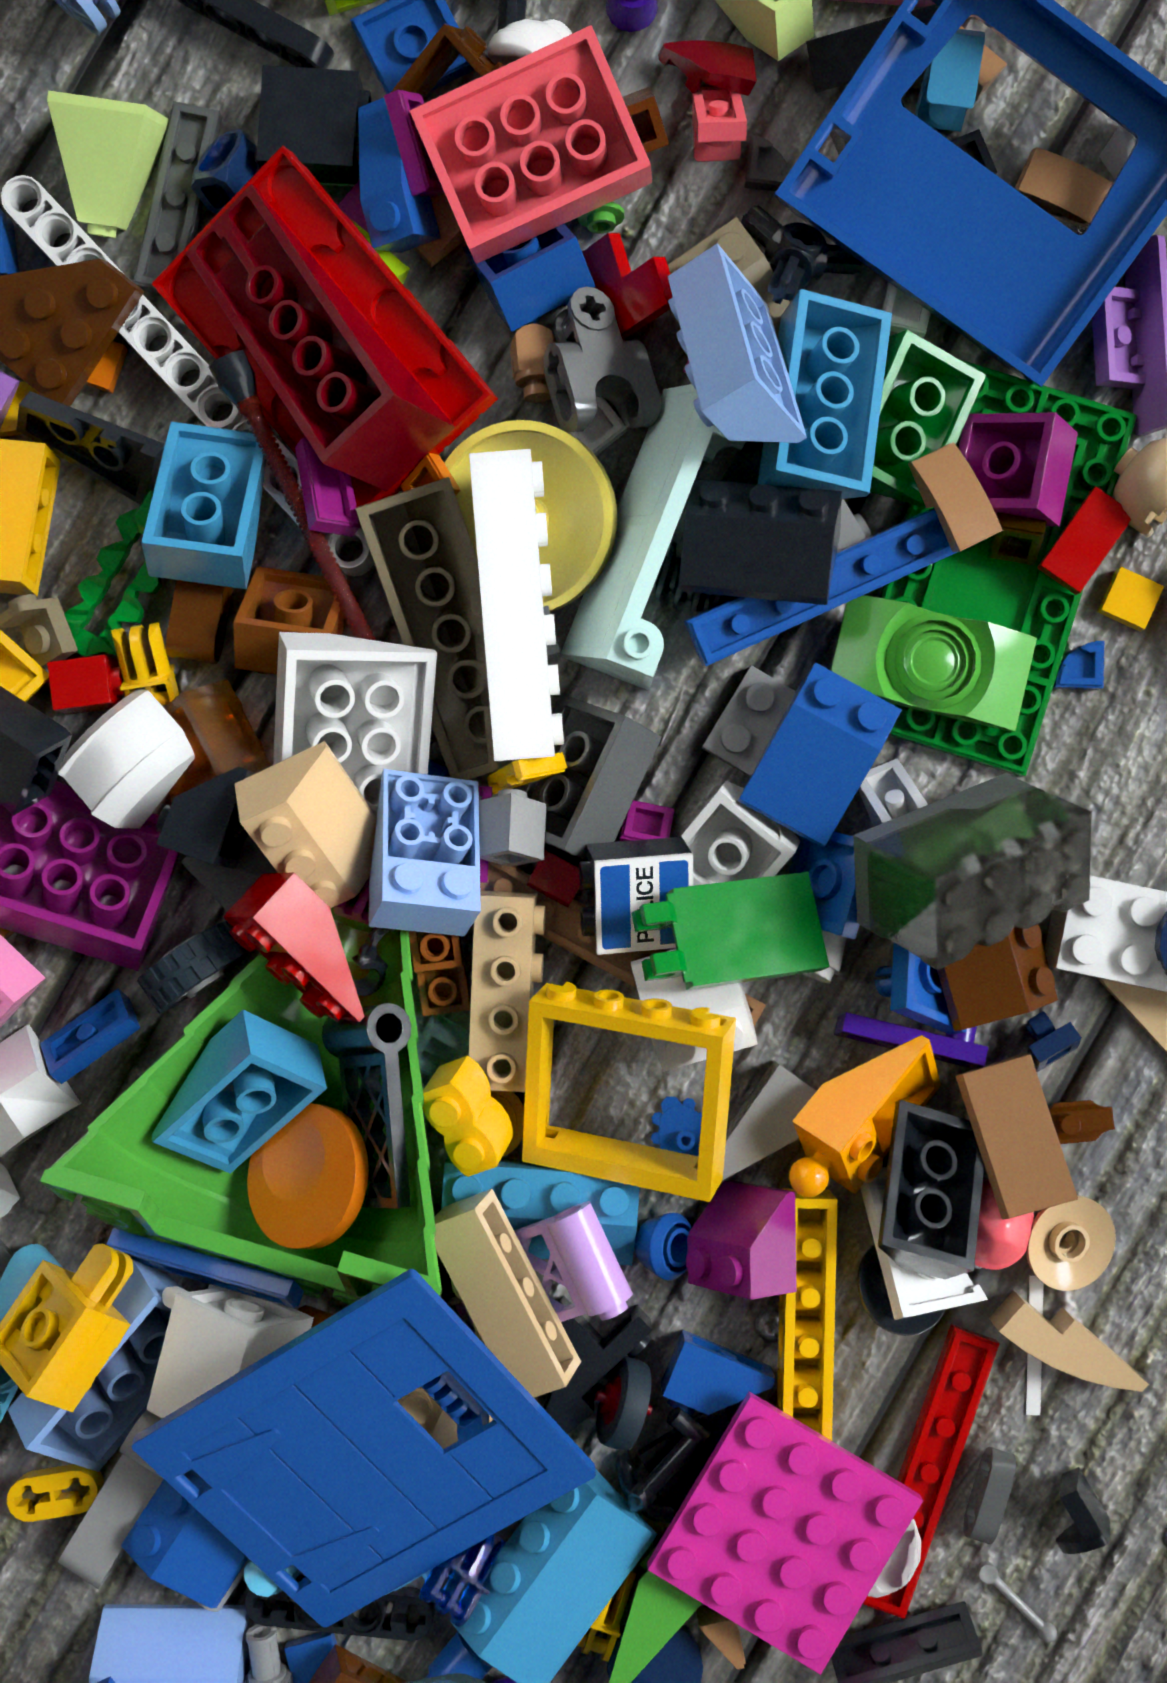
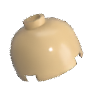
(1143, 485)

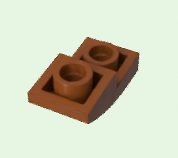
(440, 973)

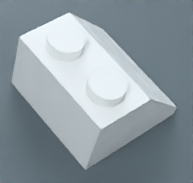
(722, 1000)

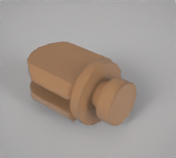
(527, 363)

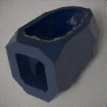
(224, 169)

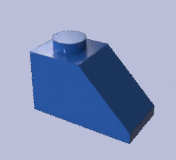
(711, 1376)

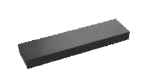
(174, 205)

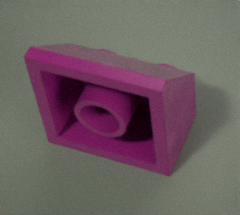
(1021, 461)
(745, 1242)

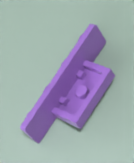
(1133, 337)

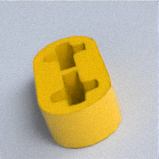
(57, 1502)

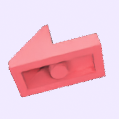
(717, 124)

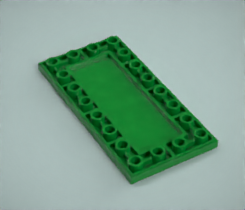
(1013, 592)

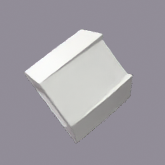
(128, 760)
(736, 841)

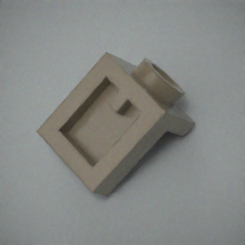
(42, 626)

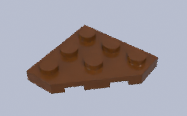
(62, 323)

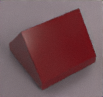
(556, 877)

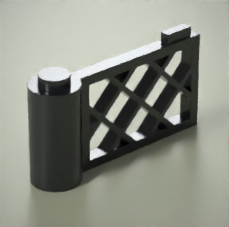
(366, 1052)

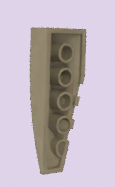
(436, 604)

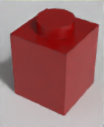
(85, 684)

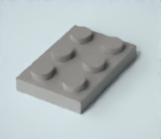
(749, 721)

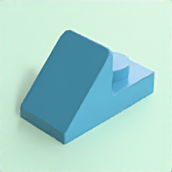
(951, 81)

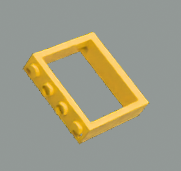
(614, 1158)

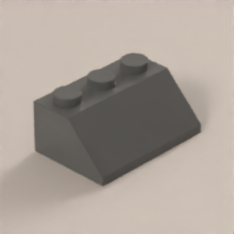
(603, 773)

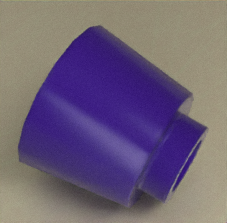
(631, 14)

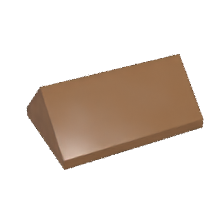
(1016, 1136)

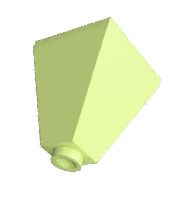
(106, 156)

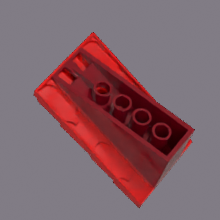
(326, 330)

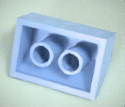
(171, 1644)

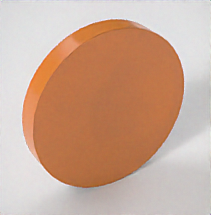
(309, 1179)

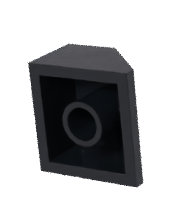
(206, 821)

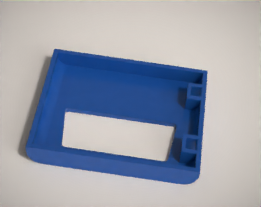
(953, 227)

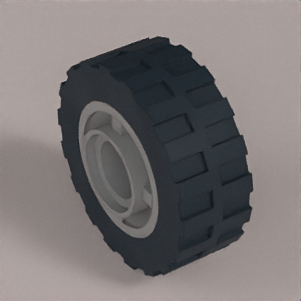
(192, 967)

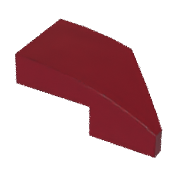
(713, 62)

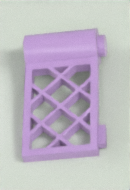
(577, 1260)

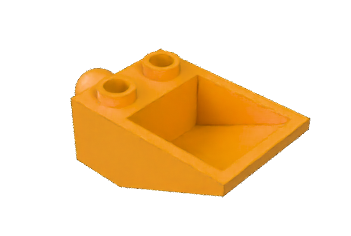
(852, 1115)

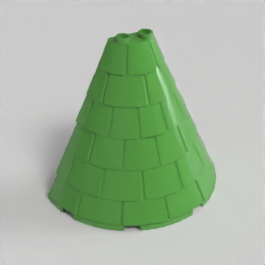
(195, 1205)

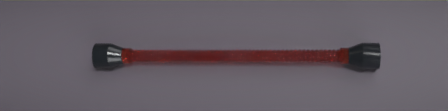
(238, 384)

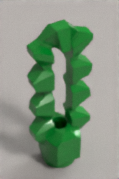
(95, 587)

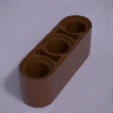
(198, 621)

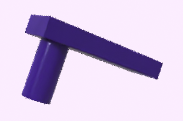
(952, 1048)

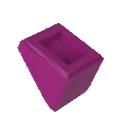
(646, 822)

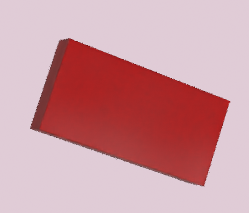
(1085, 541)

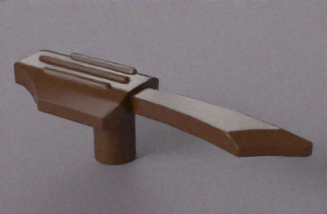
(1081, 1120)

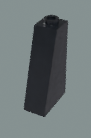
(29, 753)

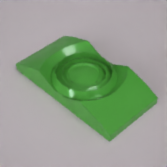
(934, 661)

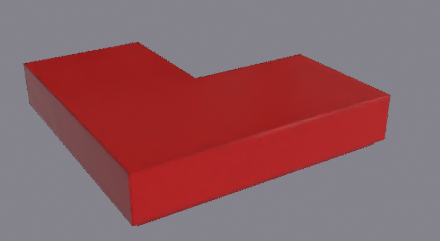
(636, 294)

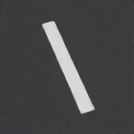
(1034, 1365)

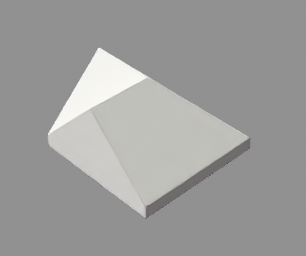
(27, 1092)

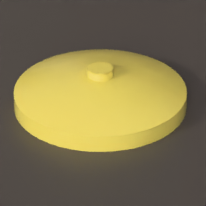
(575, 499)

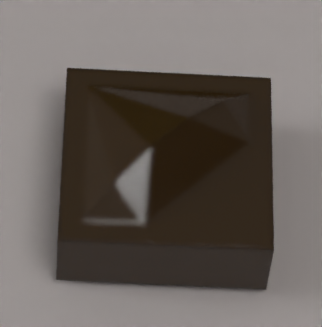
(1019, 539)

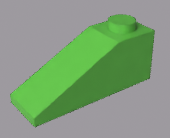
(653, 1620)

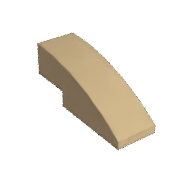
(1064, 1344)

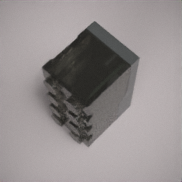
(972, 868)

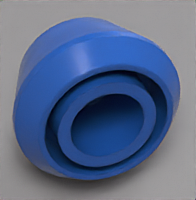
(663, 1245)

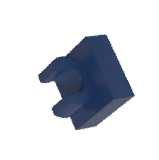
(1050, 1043)

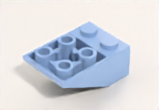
(425, 854)

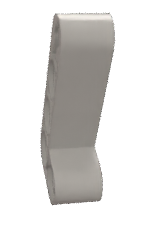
(125, 1494)

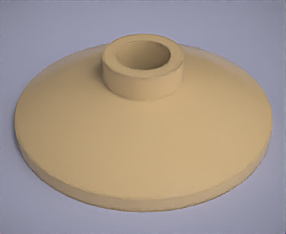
(1081, 1254)

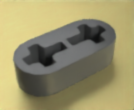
(989, 1495)

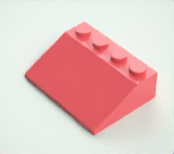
(533, 144)

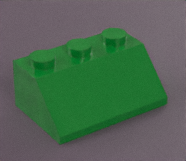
(920, 411)

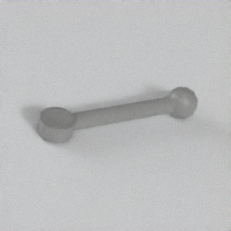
(989, 1575)

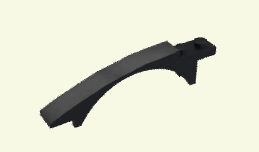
(598, 1357)

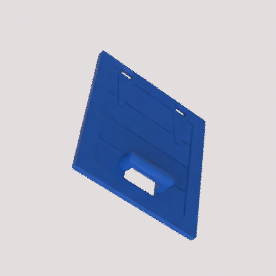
(334, 1476)

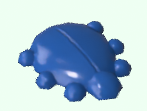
(678, 1126)

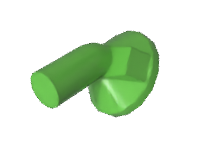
(603, 218)

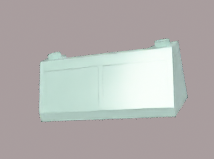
(608, 622)

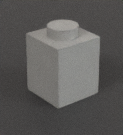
(511, 828)

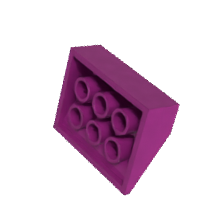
(82, 879)

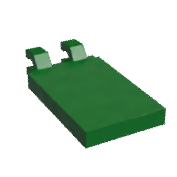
(736, 931)

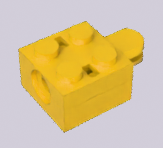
(65, 1327)

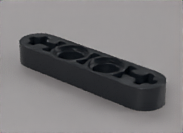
(267, 30)
(396, 1629)

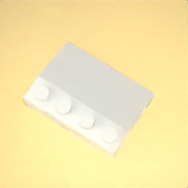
(360, 699)

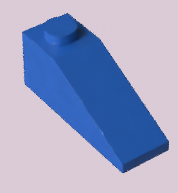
(391, 213)

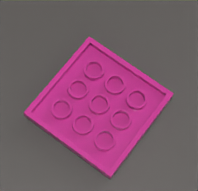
(784, 1532)

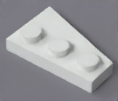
(909, 1290)

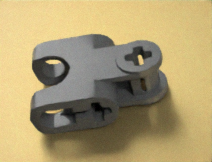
(595, 363)

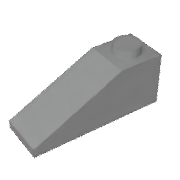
(765, 1119)

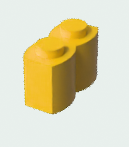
(467, 1116)

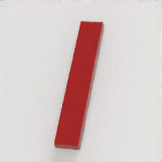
(941, 1440)

